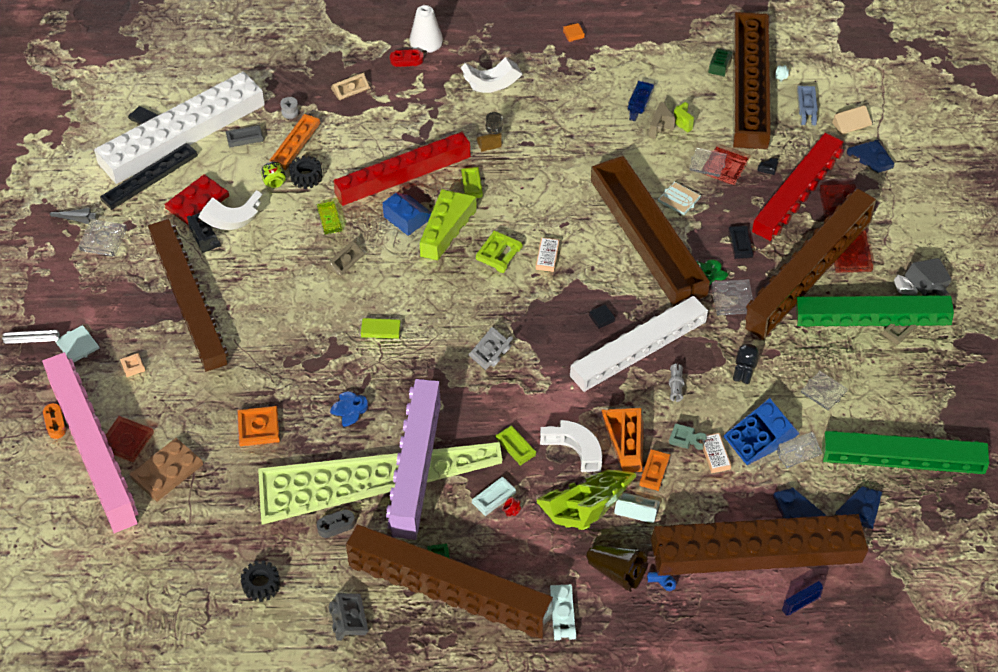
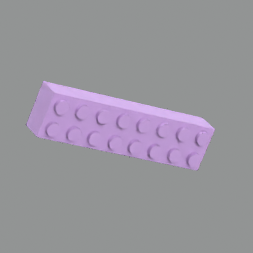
(414, 459)

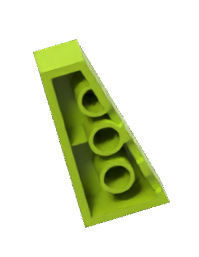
(447, 218)

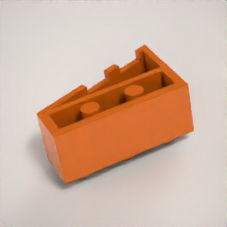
(626, 435)

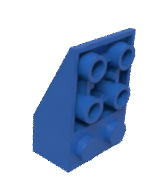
(760, 432)

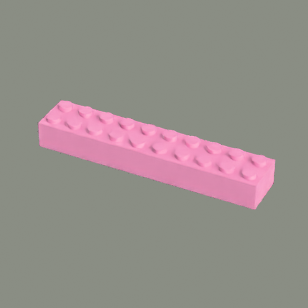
(91, 442)

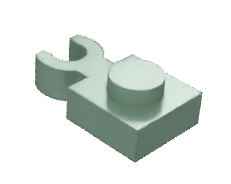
(684, 436)

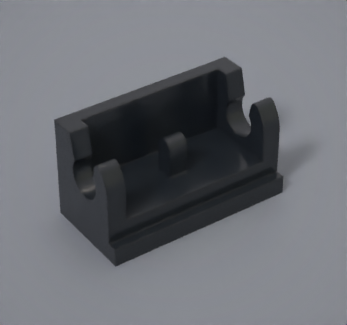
(203, 233)

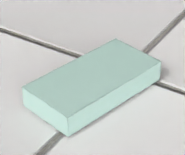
(493, 496)

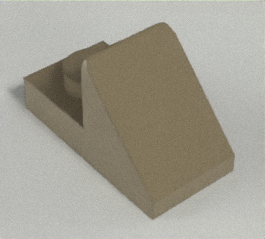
(662, 119)

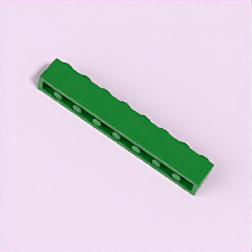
(874, 311)
(905, 452)

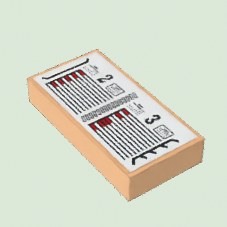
(547, 254)
(715, 453)

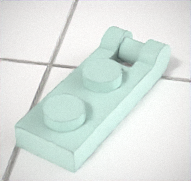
(563, 612)

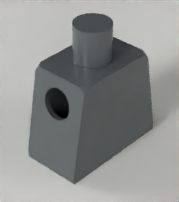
(929, 277)

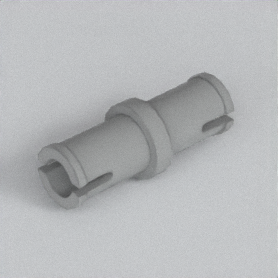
(676, 382)

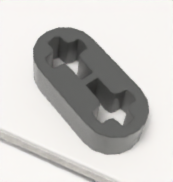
(335, 523)

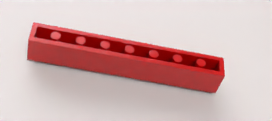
(401, 168)
(797, 187)

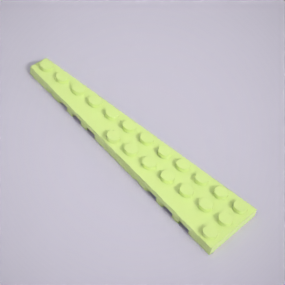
(320, 485)

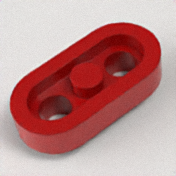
(405, 58)

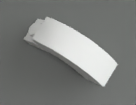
(494, 79)
(230, 218)
(579, 439)

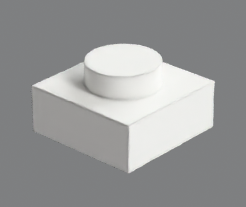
(904, 286)

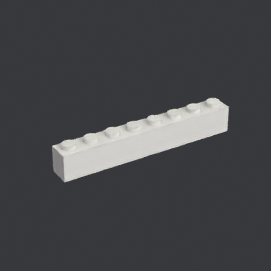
(638, 343)

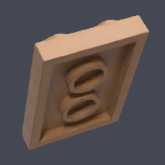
(166, 469)

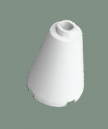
(425, 30)

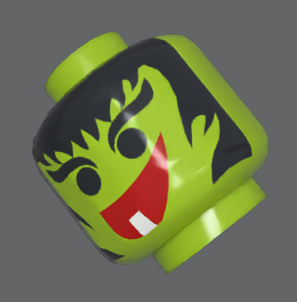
(273, 174)

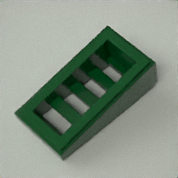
(720, 62)

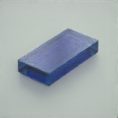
(802, 598)

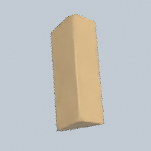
(350, 86)
(852, 120)

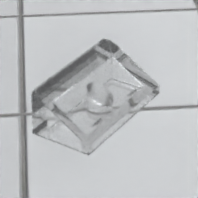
(798, 449)

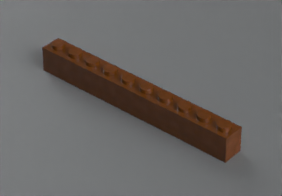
(188, 296)

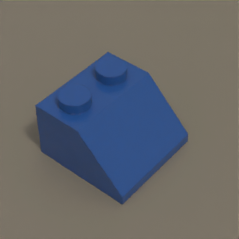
(405, 212)

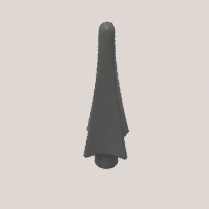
(80, 215)

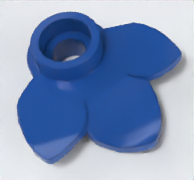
(348, 407)

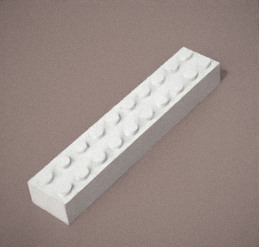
(180, 125)

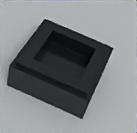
(602, 316)

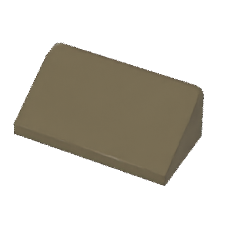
(345, 258)

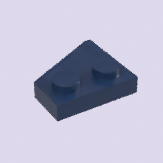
(872, 155)
(794, 505)

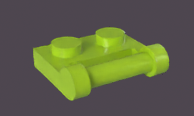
(493, 249)

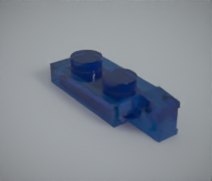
(640, 99)

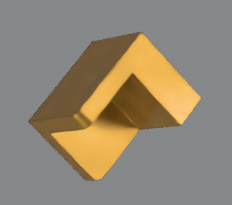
(489, 142)

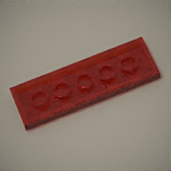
(857, 255)

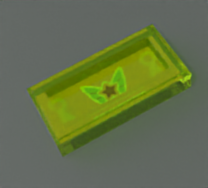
(329, 217)

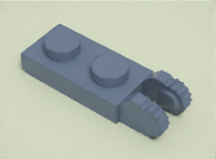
(807, 103)

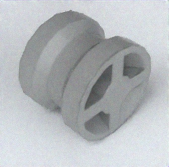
(289, 107)

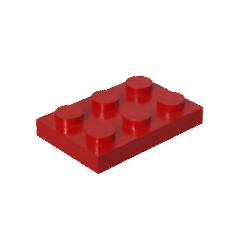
(195, 198)

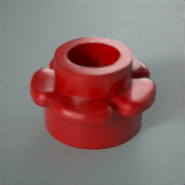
(511, 507)

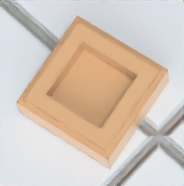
(132, 365)

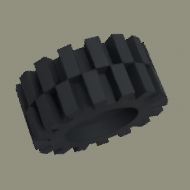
(305, 164)
(260, 591)

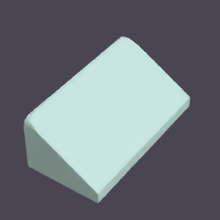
(637, 507)

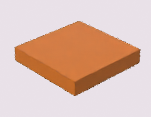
(258, 426)

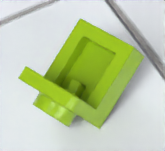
(683, 118)

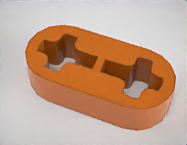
(50, 422)

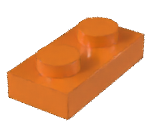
(654, 470)

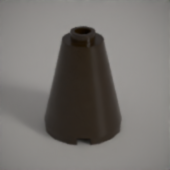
(619, 564)

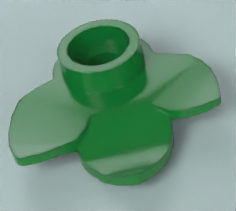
(713, 270)

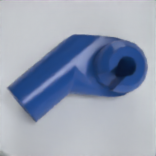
(666, 581)

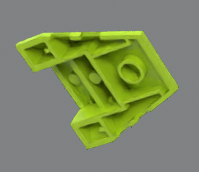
(587, 501)

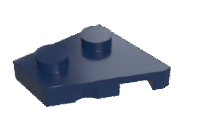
(865, 503)

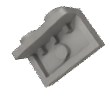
(489, 348)

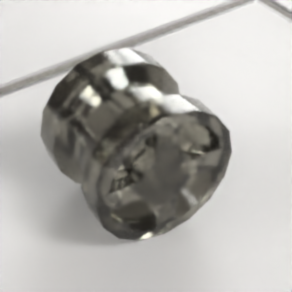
(494, 123)

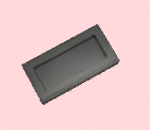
(244, 136)

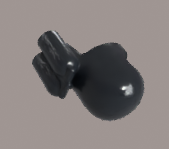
(746, 361)

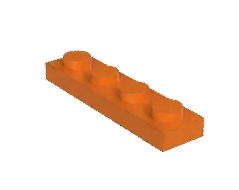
(295, 140)

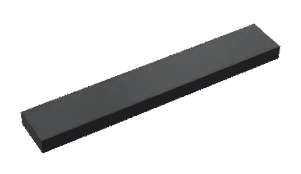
(148, 176)

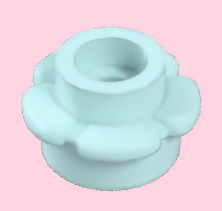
(781, 72)

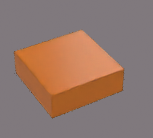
(573, 32)

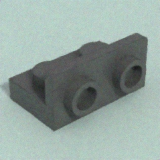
(348, 615)

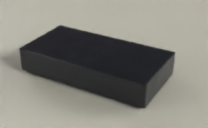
(740, 242)

